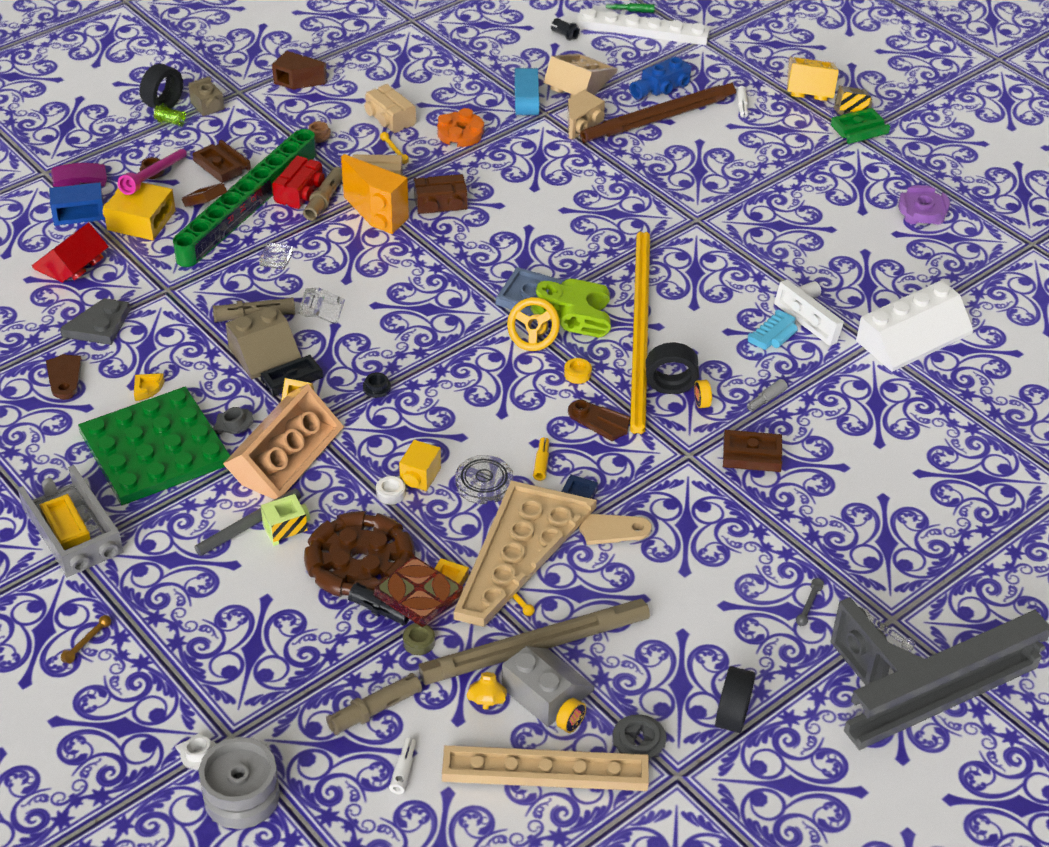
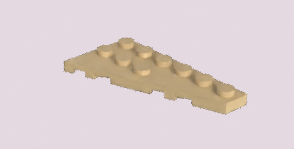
(520, 540)

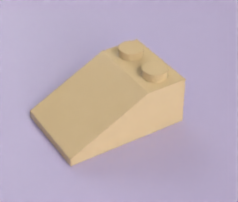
(577, 73)

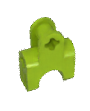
(577, 305)

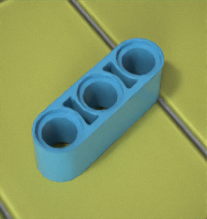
(526, 91)

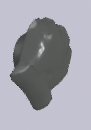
(233, 421)

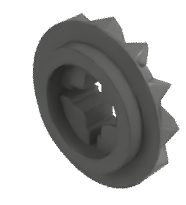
(629, 727)

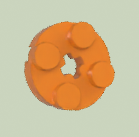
(460, 127)

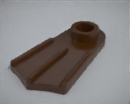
(64, 375)
(599, 419)

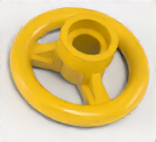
(550, 314)

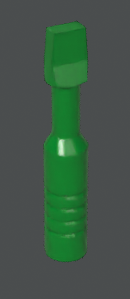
(633, 7)

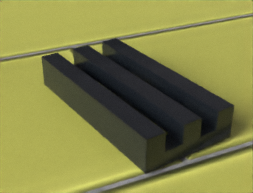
(302, 369)

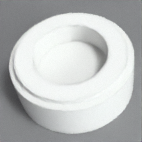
(390, 490)

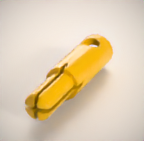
(541, 460)

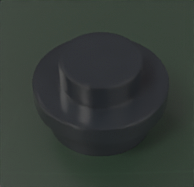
(376, 385)

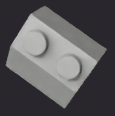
(542, 682)

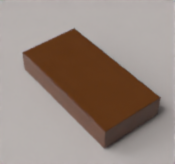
(204, 195)

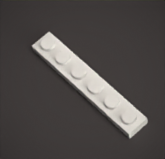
(643, 26)

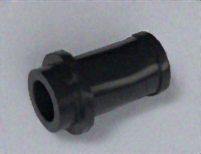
(569, 30)

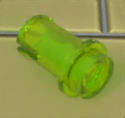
(169, 115)

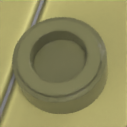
(418, 639)

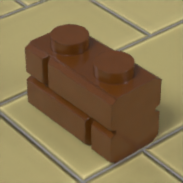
(440, 194)

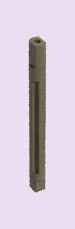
(544, 637)

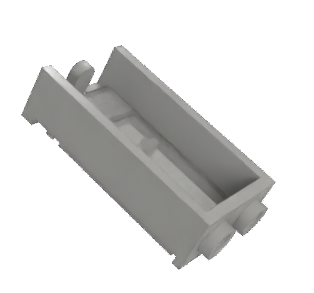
(104, 535)

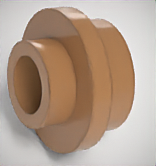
(321, 131)

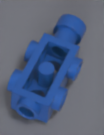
(662, 78)

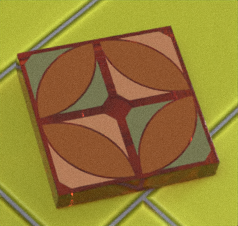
(418, 591)

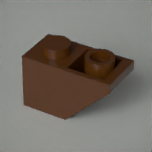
(298, 71)

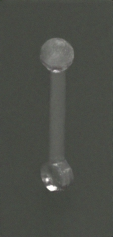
(906, 643)

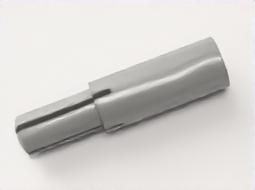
(767, 395)

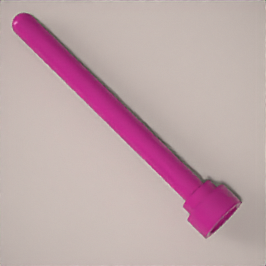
(131, 182)

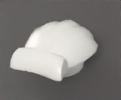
(194, 750)

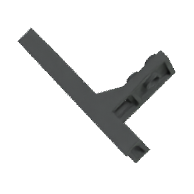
(932, 684)

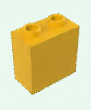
(140, 213)

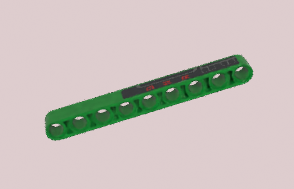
(240, 201)

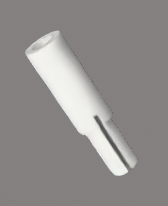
(742, 101)
(402, 768)

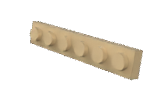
(545, 768)

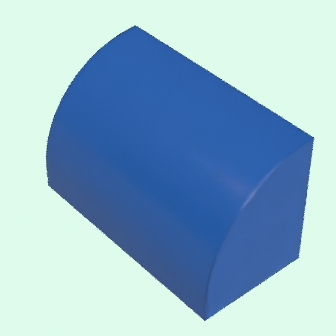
(76, 203)

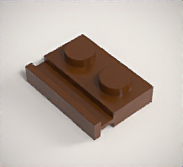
(221, 161)
(752, 450)

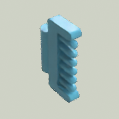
(774, 331)

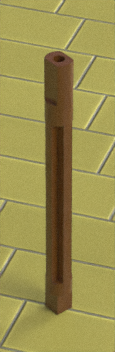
(658, 112)

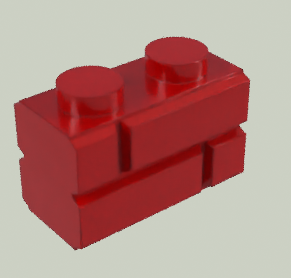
(298, 182)

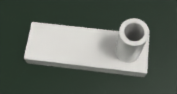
(809, 312)

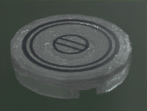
(483, 479)

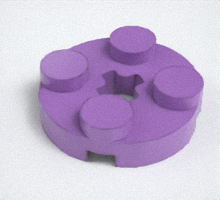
(913, 208)

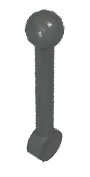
(816, 585)

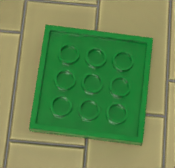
(153, 445)

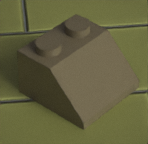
(261, 341)

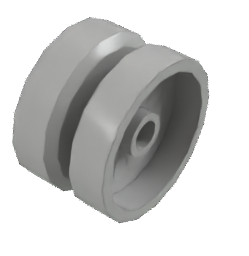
(239, 782)

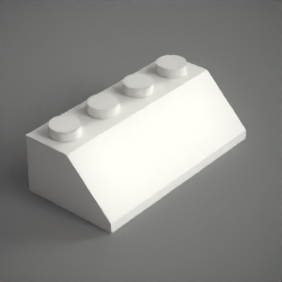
(914, 326)

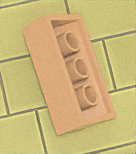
(284, 443)

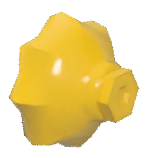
(487, 691)

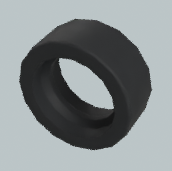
(151, 82)
(672, 353)
(735, 699)

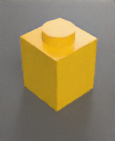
(420, 465)

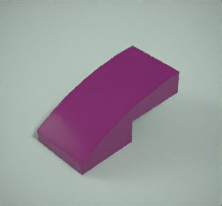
(78, 173)

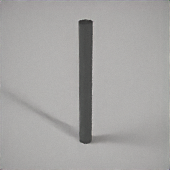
(236, 528)

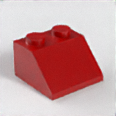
(72, 255)

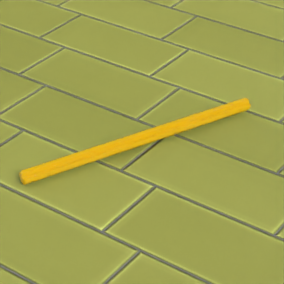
(640, 334)

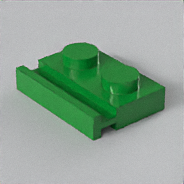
(860, 125)

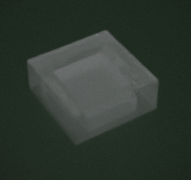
(276, 255)

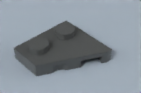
(98, 323)

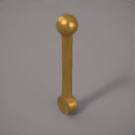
(68, 656)

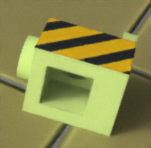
(284, 518)

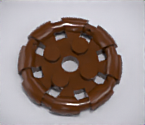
(354, 541)

